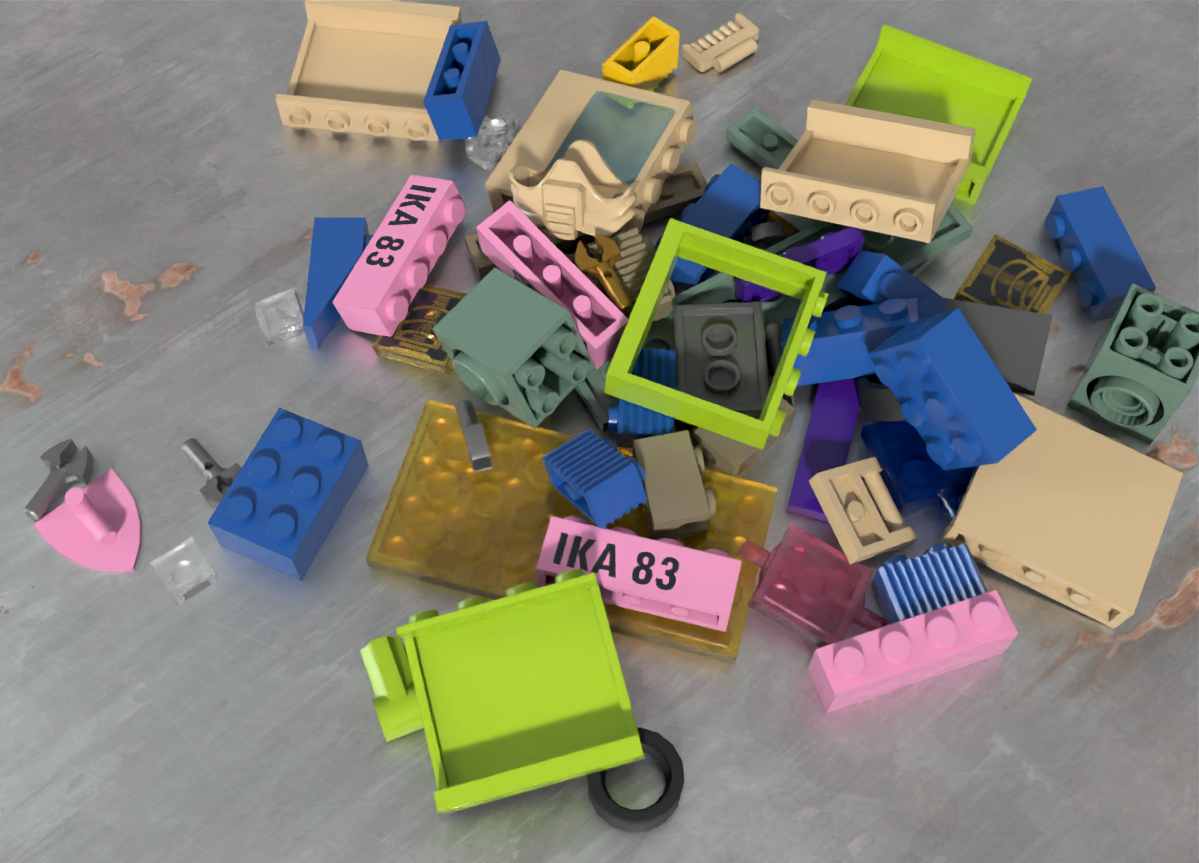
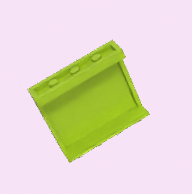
(944, 86)
(520, 691)

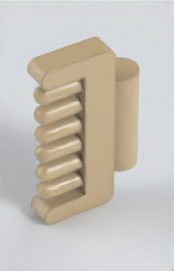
(731, 49)

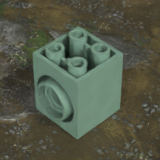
(514, 347)
(1141, 365)

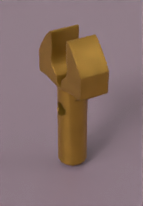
(604, 270)

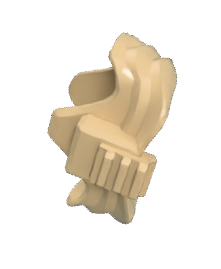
(574, 194)

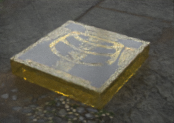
(1013, 279)
(414, 338)

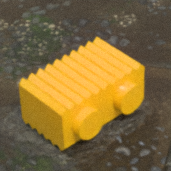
(644, 56)

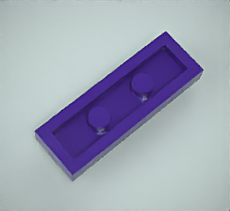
(828, 254)

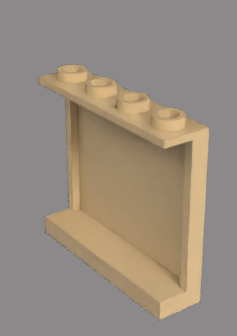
(367, 67)
(871, 171)
(1069, 515)

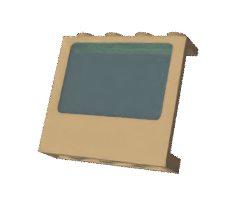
(631, 127)

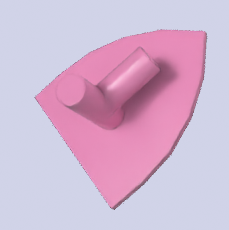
(96, 525)

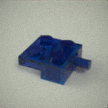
(909, 471)

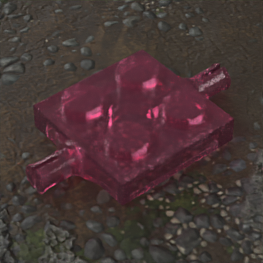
(810, 588)

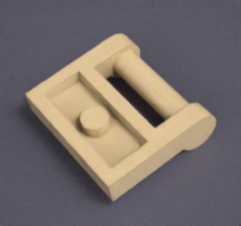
(861, 510)

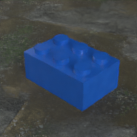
(952, 391)
(289, 493)

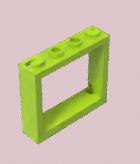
(741, 262)

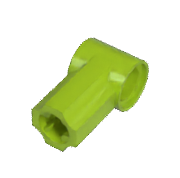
(393, 687)

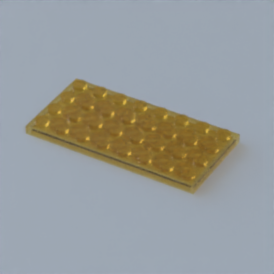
(490, 525)

